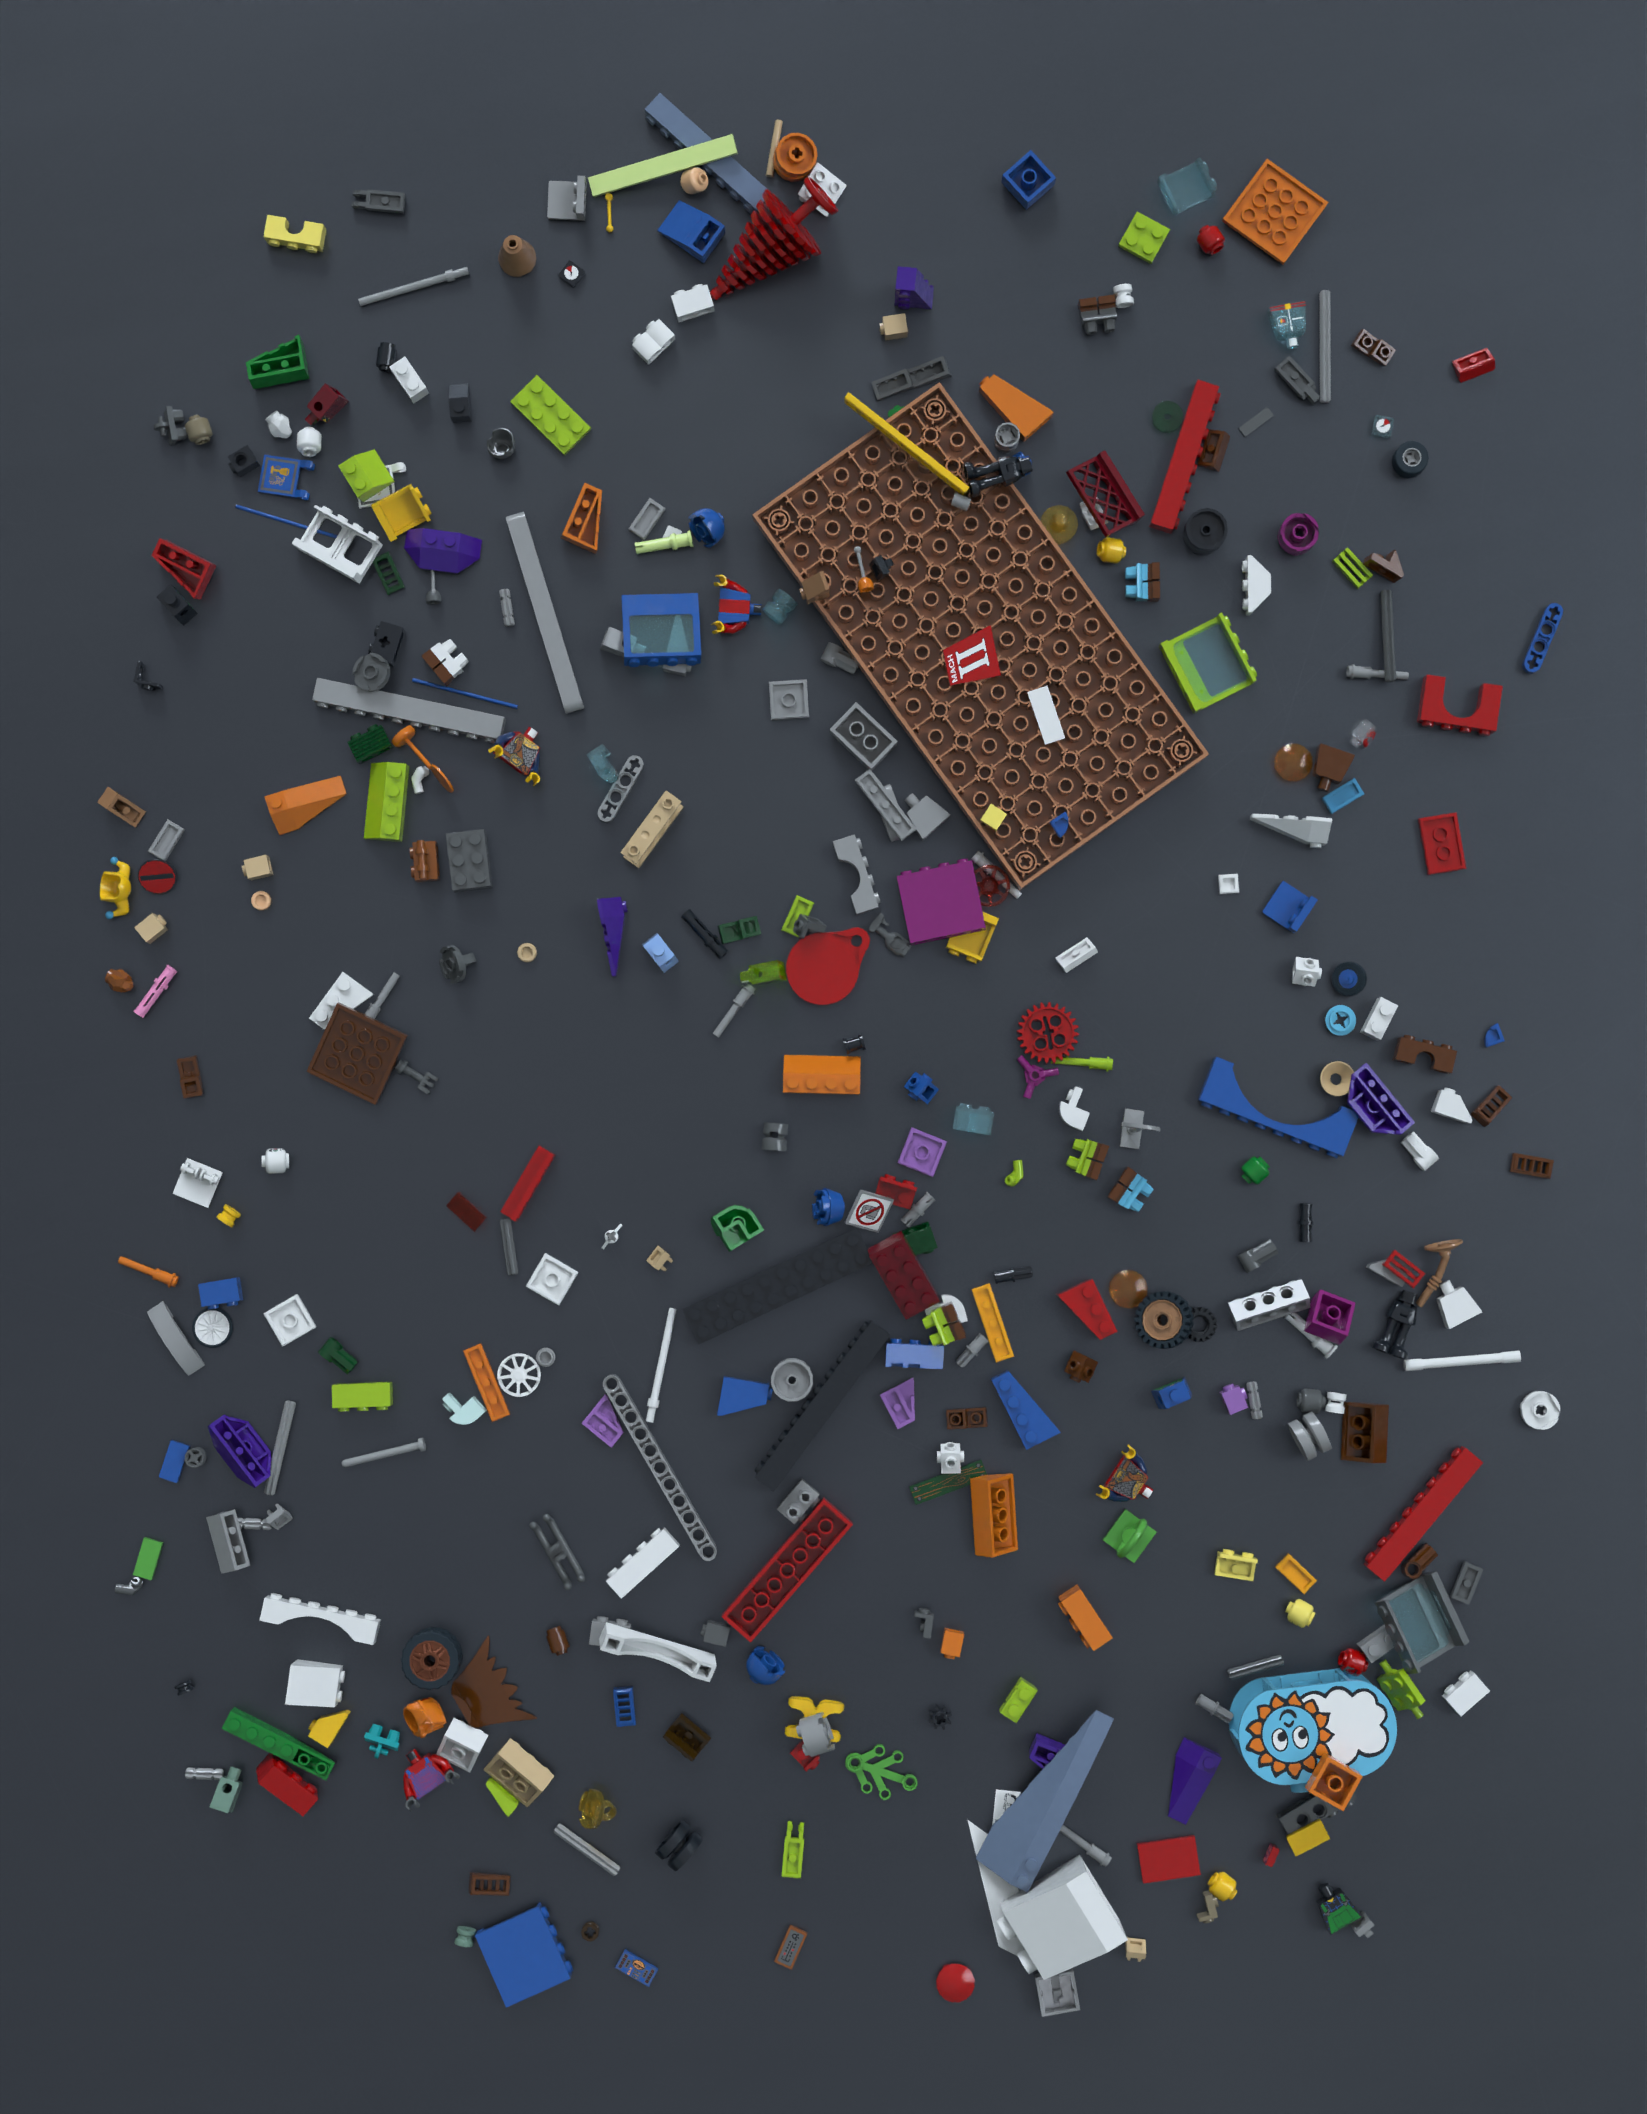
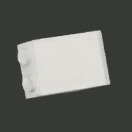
(314, 1684)

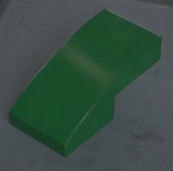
(739, 930)

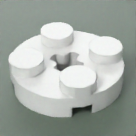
(1539, 1421)

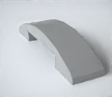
(175, 1339)

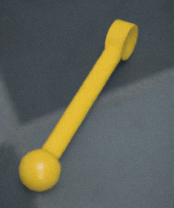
(609, 197)

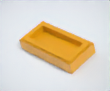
(1296, 1573)

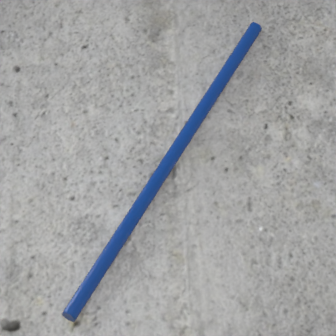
(283, 520)
(464, 693)

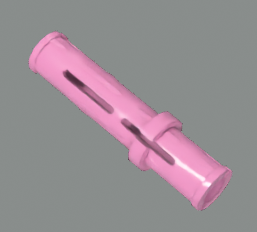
(168, 972)

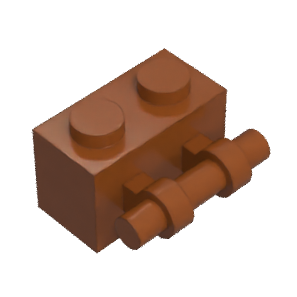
(425, 861)

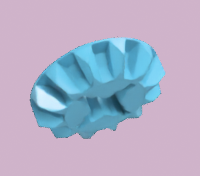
(1342, 1011)

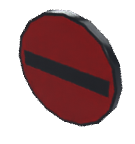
(157, 876)

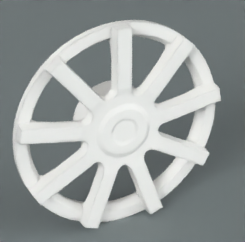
(518, 1375)

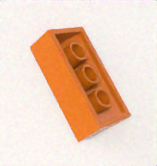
(821, 1074)
(994, 1514)

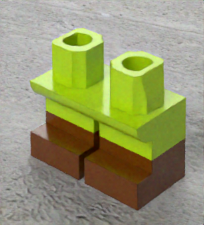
(1091, 1150)
(946, 1333)

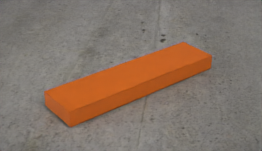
(486, 1382)

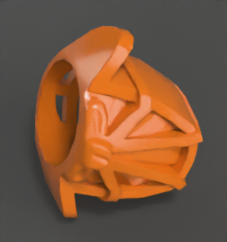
(424, 1716)

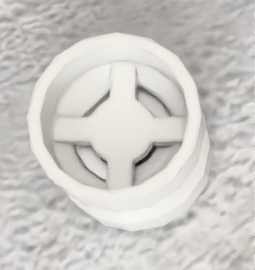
(1123, 295)
(1334, 1406)

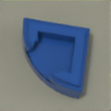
(1060, 824)
(1493, 1036)

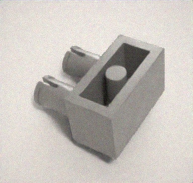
(798, 1501)

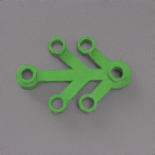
(877, 1770)

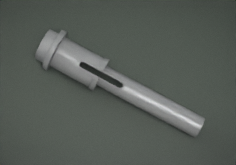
(1367, 672)
(740, 1001)
(374, 1009)
(1092, 1850)

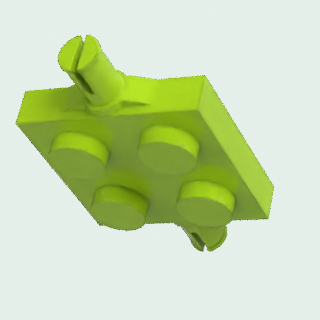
(1400, 1689)

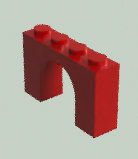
(1433, 711)

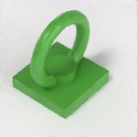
(1129, 1536)

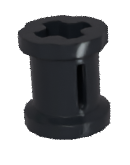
(854, 1043)

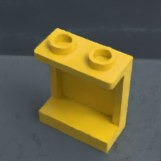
(401, 511)
(973, 944)

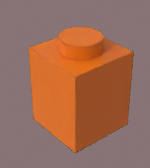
(951, 1643)

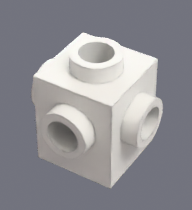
(1306, 971)
(950, 1458)

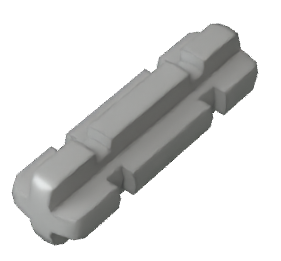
(506, 605)
(1254, 1400)
(253, 1523)
(204, 1773)

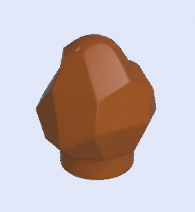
(119, 980)

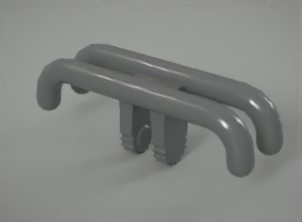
(558, 1551)

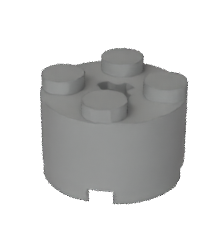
(815, 1734)

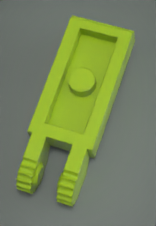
(793, 1852)

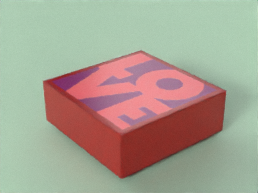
(1271, 1855)

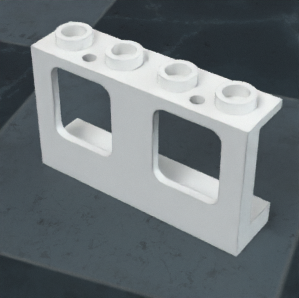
(334, 556)

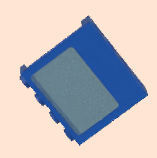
(661, 629)

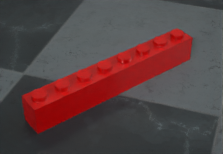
(1184, 456)
(1423, 1513)

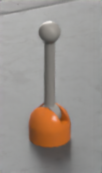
(865, 583)

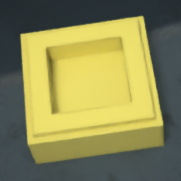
(993, 817)

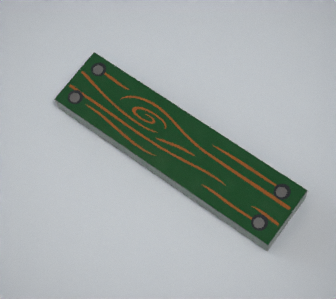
(946, 1483)

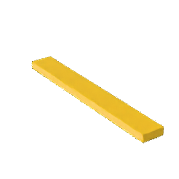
(906, 444)

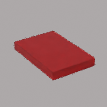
(1442, 843)
(1168, 1859)

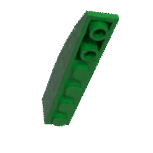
(277, 1743)

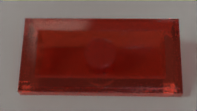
(466, 1211)

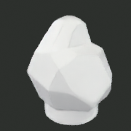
(279, 425)

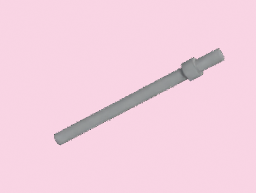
(449, 276)

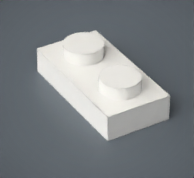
(1076, 955)

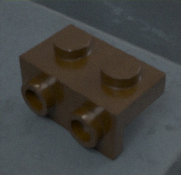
(686, 1737)

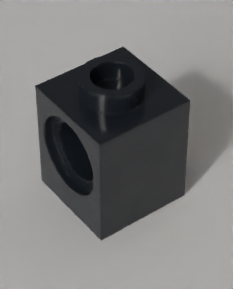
(250, 465)

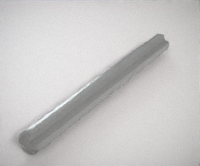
(1325, 346)

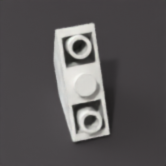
(1256, 584)

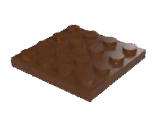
(357, 1053)

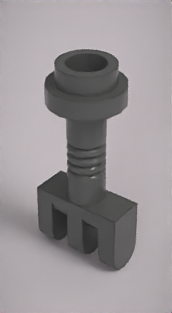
(402, 1067)

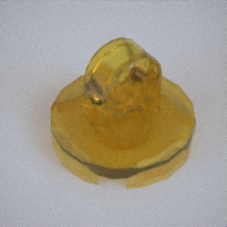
(1060, 523)
(593, 1807)

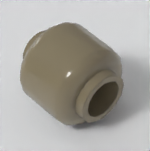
(198, 430)

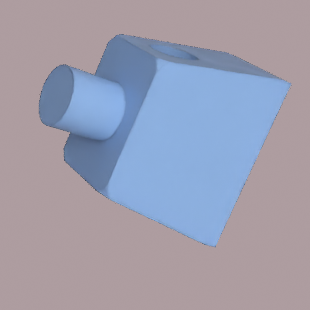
(660, 952)

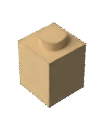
(894, 327)
(257, 867)
(151, 927)

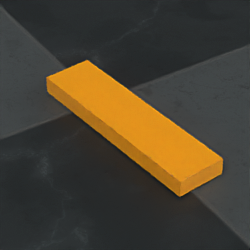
(992, 1322)

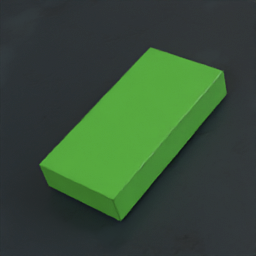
(148, 1558)

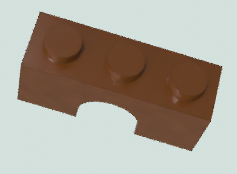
(1441, 1057)

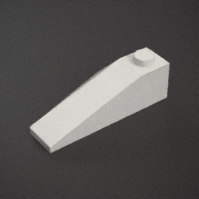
(1308, 830)

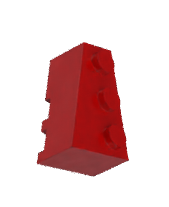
(286, 1784)

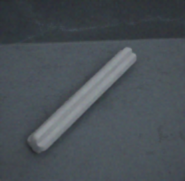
(280, 1446)

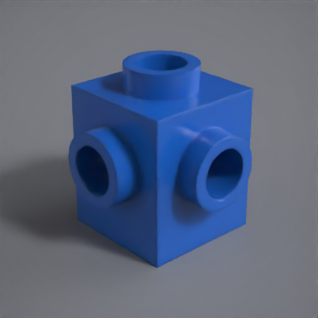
(918, 1085)

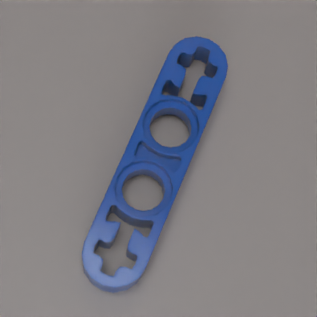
(1544, 639)

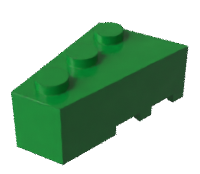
(279, 366)

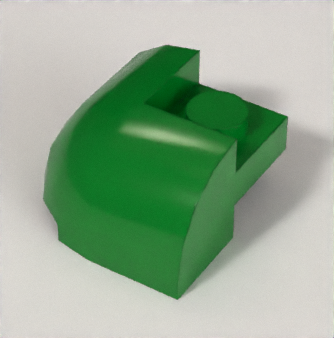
(735, 1226)

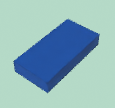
(174, 1461)

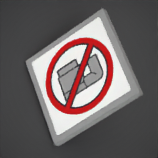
(869, 1211)

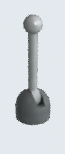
(433, 597)

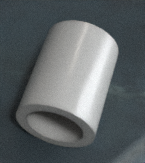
(961, 501)

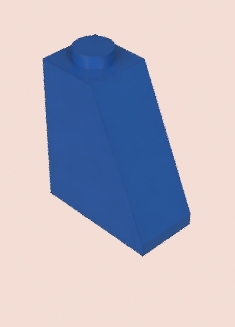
(742, 1395)

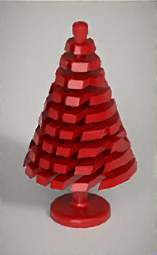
(776, 242)

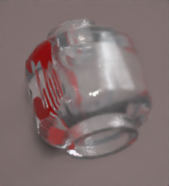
(1361, 733)

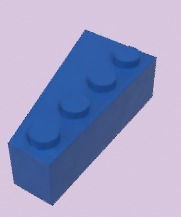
(1027, 1417)

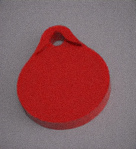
(826, 965)

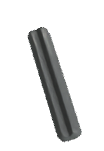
(508, 1246)
(1255, 1667)

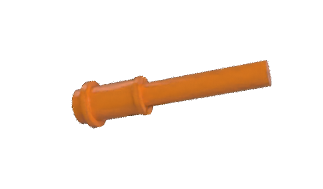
(159, 1275)

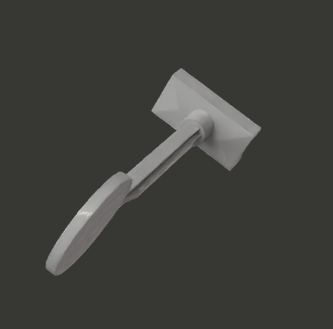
(1132, 1128)

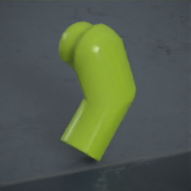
(1016, 1175)

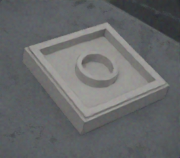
(788, 699)

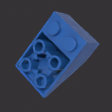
(692, 230)

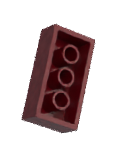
(903, 1275)

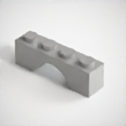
(848, 851)

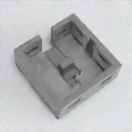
(1057, 1993)

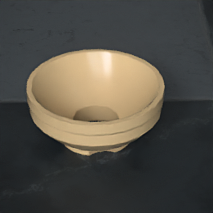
(1344, 1071)

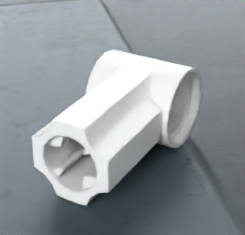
(1422, 1154)

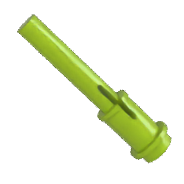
(1092, 1063)

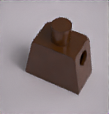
(1330, 765)

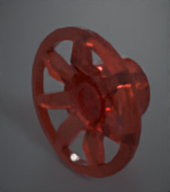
(990, 886)

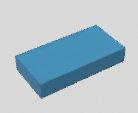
(1342, 796)

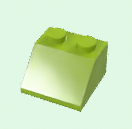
(366, 474)

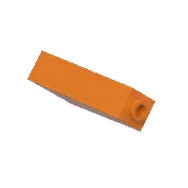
(1015, 406)

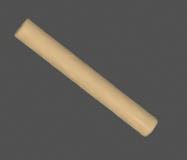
(775, 140)

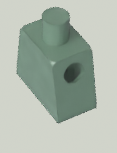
(225, 1800)

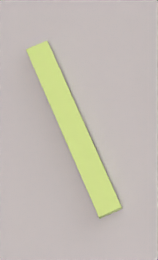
(663, 165)

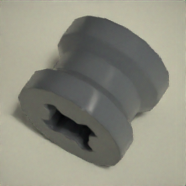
(192, 1459)

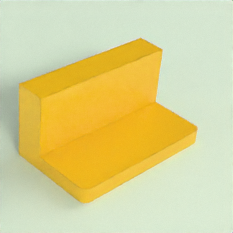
(1307, 1837)

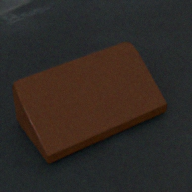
(1214, 450)

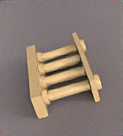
(652, 829)

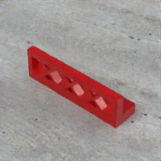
(527, 1183)

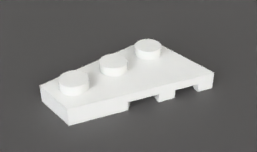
(344, 991)

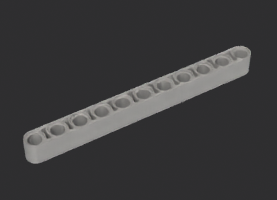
(544, 612)
(651, 1460)

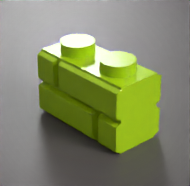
(1018, 1700)

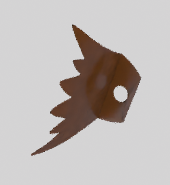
(481, 1694)

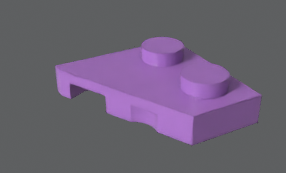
(900, 1403)
(604, 1422)

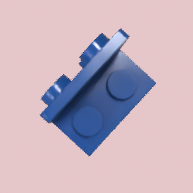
(1289, 907)

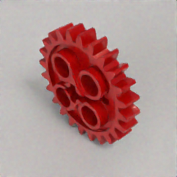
(1030, 1036)

